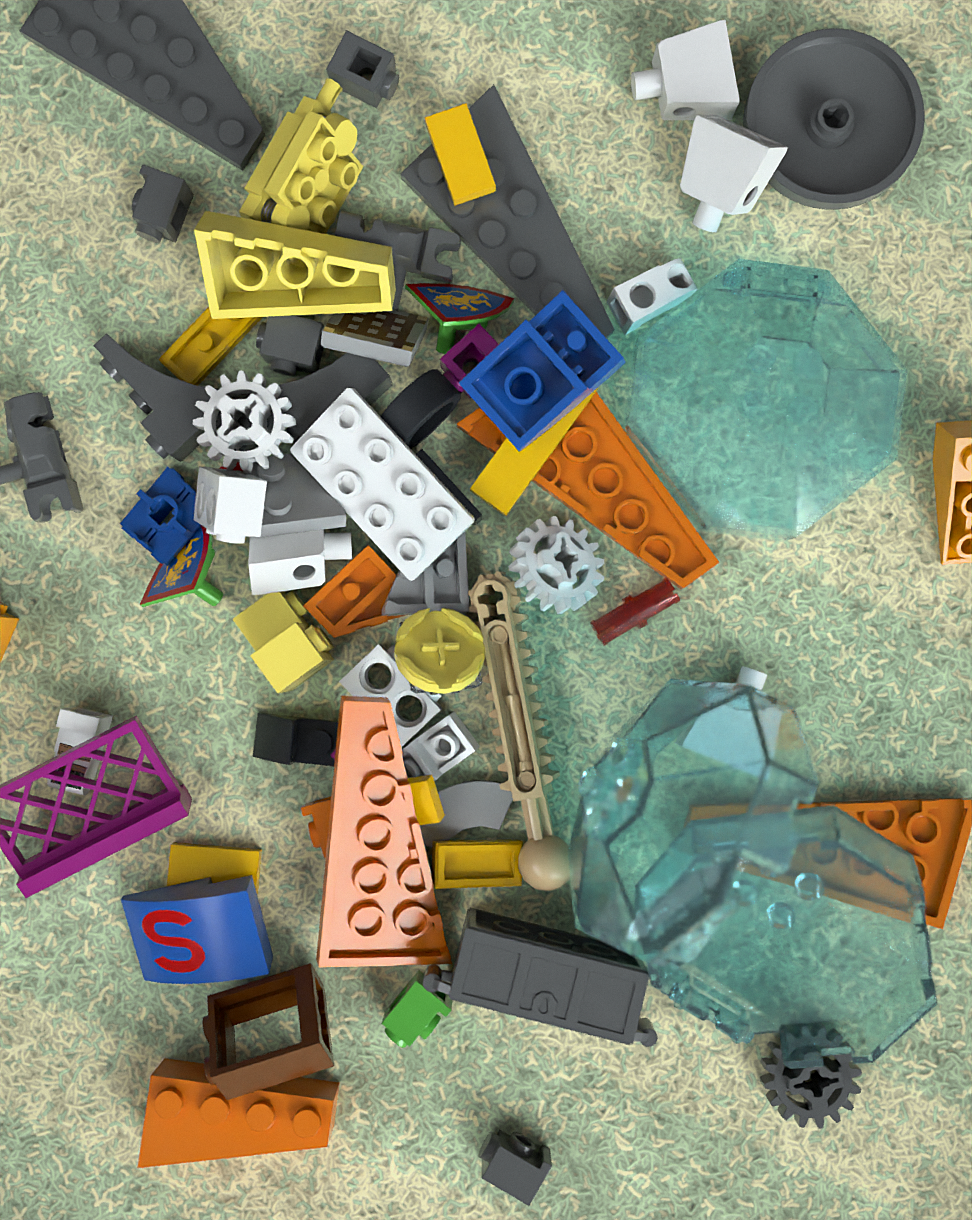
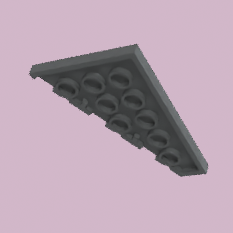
(154, 60)

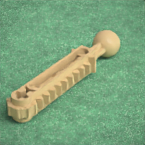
(543, 856)

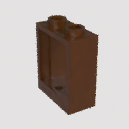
(257, 999)

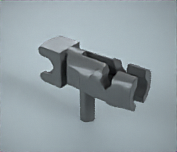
(412, 247)
(38, 457)

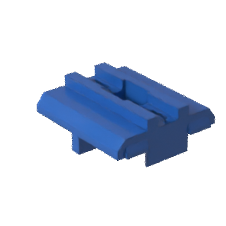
(145, 517)

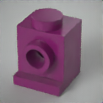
(470, 348)

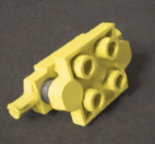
(305, 167)

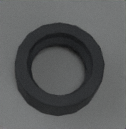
(421, 407)

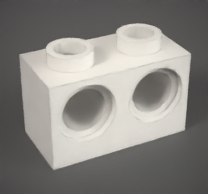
(229, 504)
(358, 684)

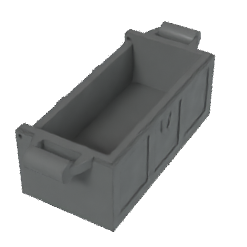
(547, 978)

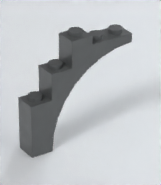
(175, 400)

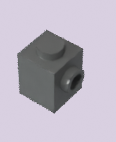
(290, 344)

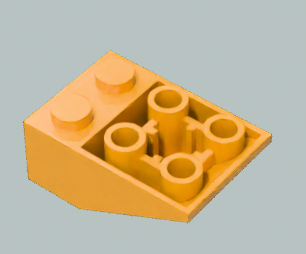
(953, 490)

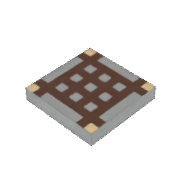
(376, 335)

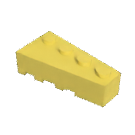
(289, 271)

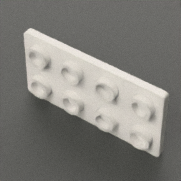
(381, 484)

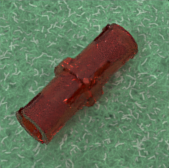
(635, 611)

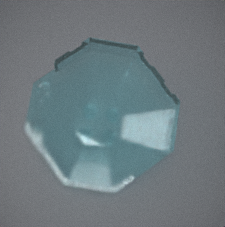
(764, 400)
(675, 806)
(819, 953)

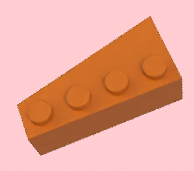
(196, 1123)

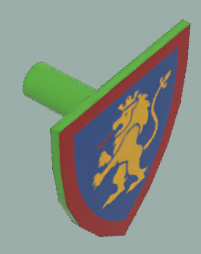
(458, 308)
(185, 573)

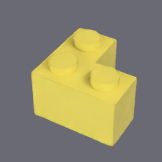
(283, 641)

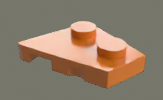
(354, 595)

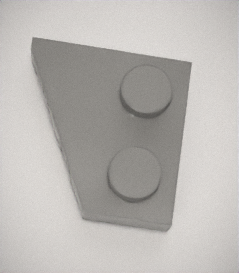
(295, 499)
(437, 587)

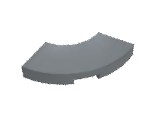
(468, 806)

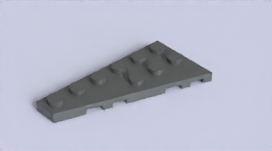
(517, 225)

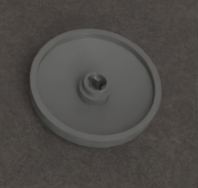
(843, 113)

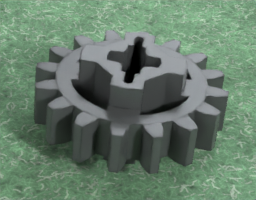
(821, 1096)

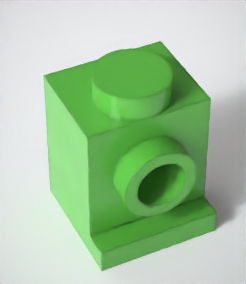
(415, 1012)

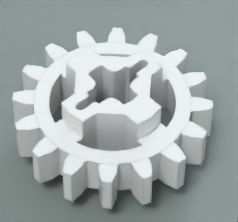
(231, 434)
(556, 565)

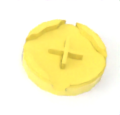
(439, 650)

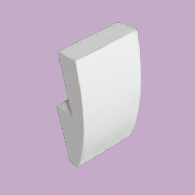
(439, 748)

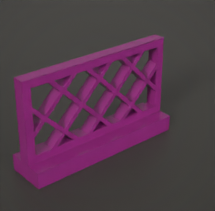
(111, 832)

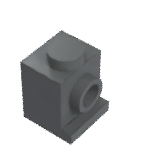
(358, 58)
(160, 205)
(514, 1164)

